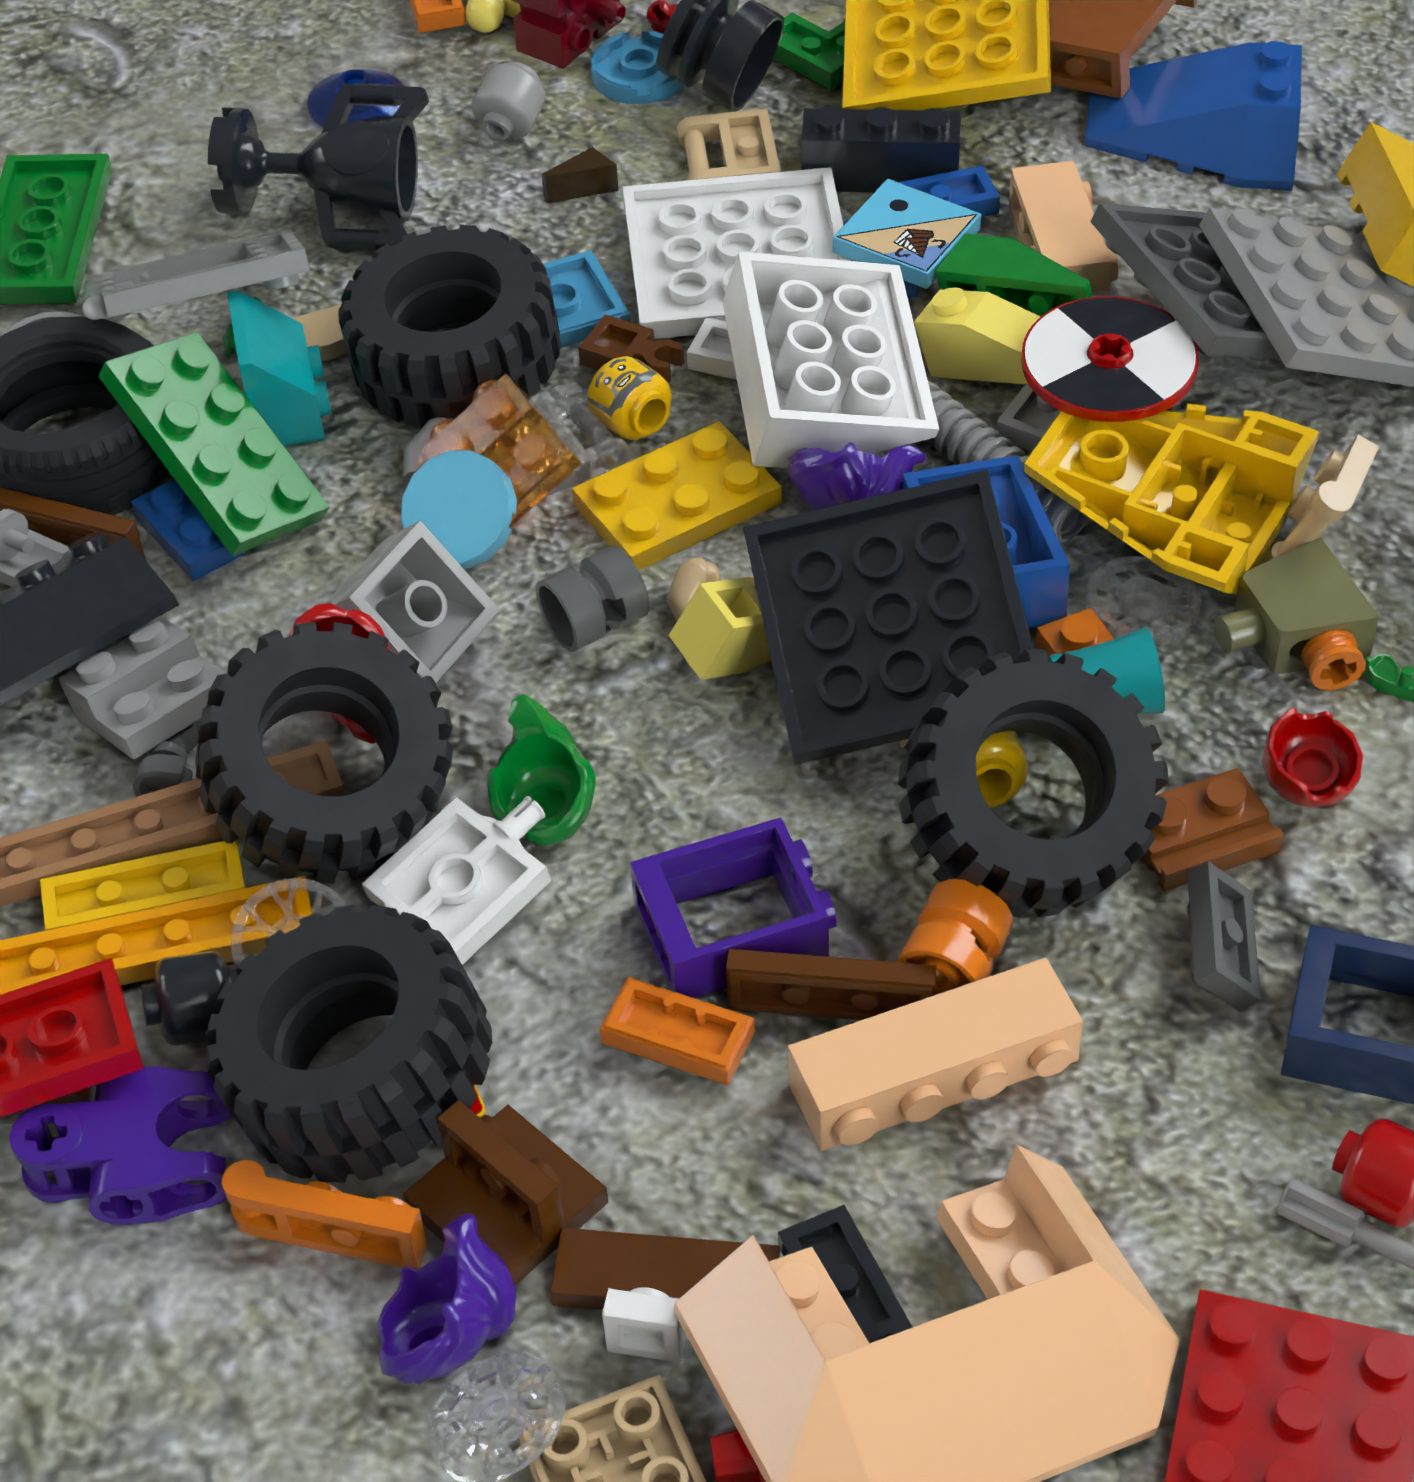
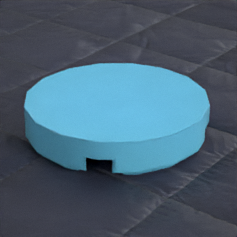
(462, 503)

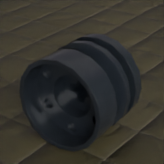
(723, 45)

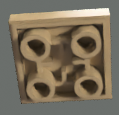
(619, 1439)

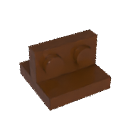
(510, 1181)

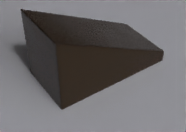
(580, 176)

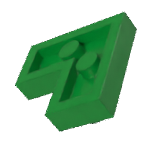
(813, 50)

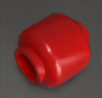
(1379, 1172)

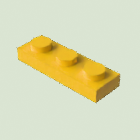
(141, 884)

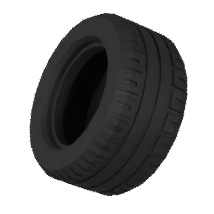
(56, 369)

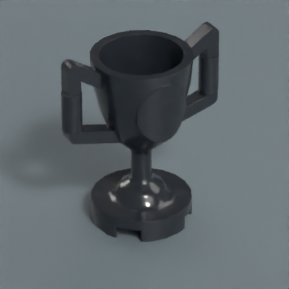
(353, 164)

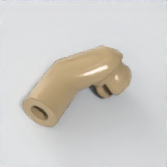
(686, 582)

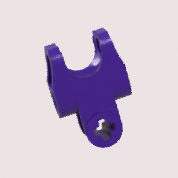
(121, 1147)

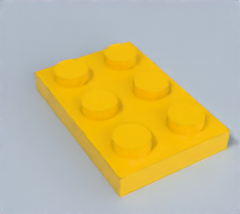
(677, 495)

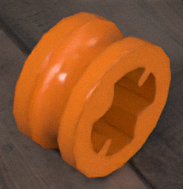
(1333, 659)

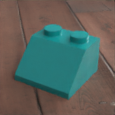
(279, 370)

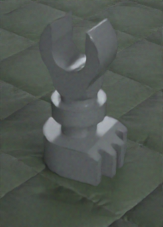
(167, 762)

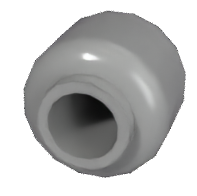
(508, 100)

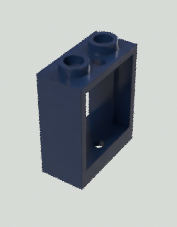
(1338, 1056)

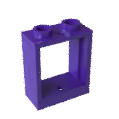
(716, 865)

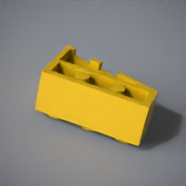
(1383, 185)

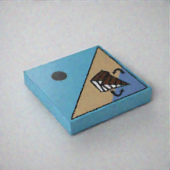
(905, 230)

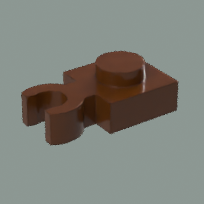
(620, 338)

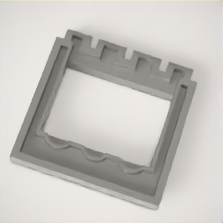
(267, 259)

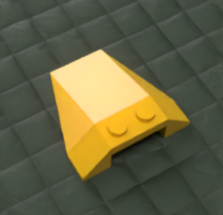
(1181, 486)

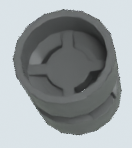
(597, 596)

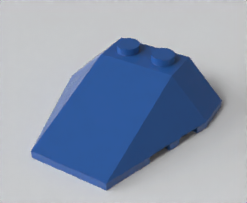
(1210, 111)

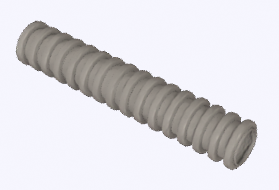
(970, 440)

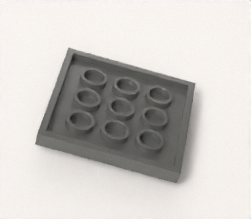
(1185, 276)

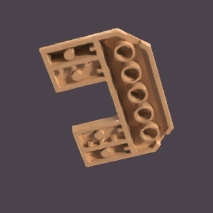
(1008, 1390)

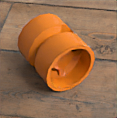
(959, 933)

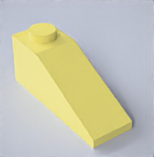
(973, 336)
(722, 629)

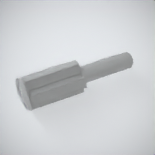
(1339, 1221)

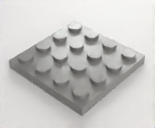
(1318, 295)

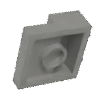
(141, 687)

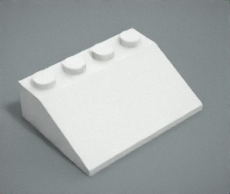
(825, 356)

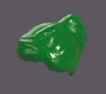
(547, 768)

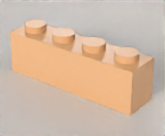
(934, 1054)

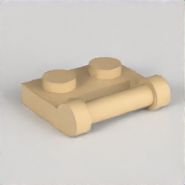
(744, 143)
(1337, 488)

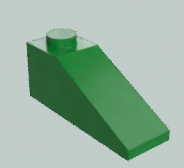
(1011, 273)

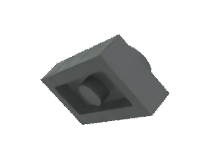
(1223, 936)

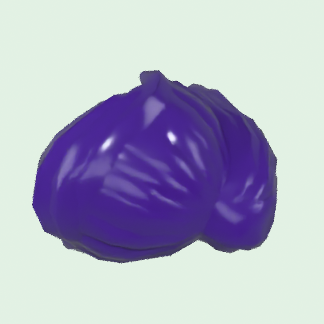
(849, 474)
(446, 1308)

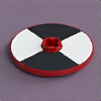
(1109, 359)

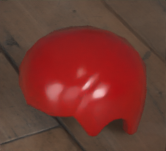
(1311, 759)

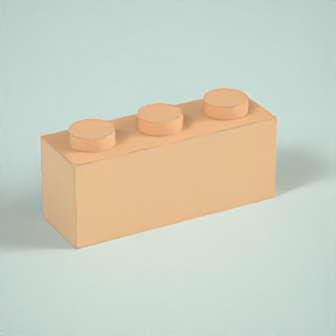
(1054, 216)

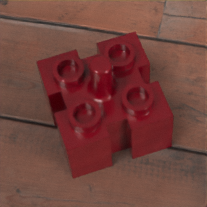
(563, 28)

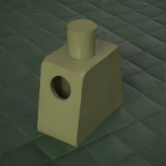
(1292, 602)

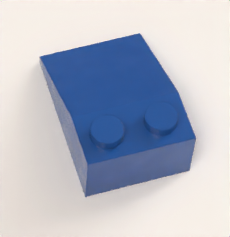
(1031, 541)

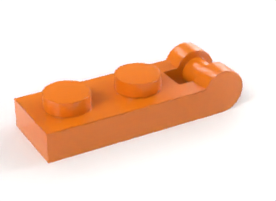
(324, 1217)

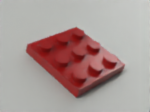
(1291, 1398)

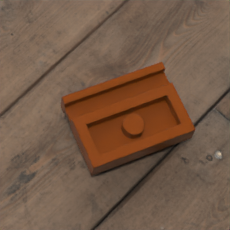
(1211, 822)

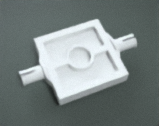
(464, 874)

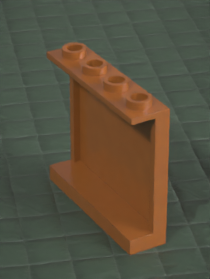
(1097, 39)

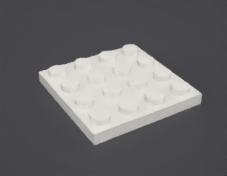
(691, 232)

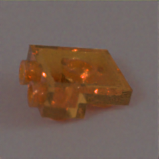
(514, 435)

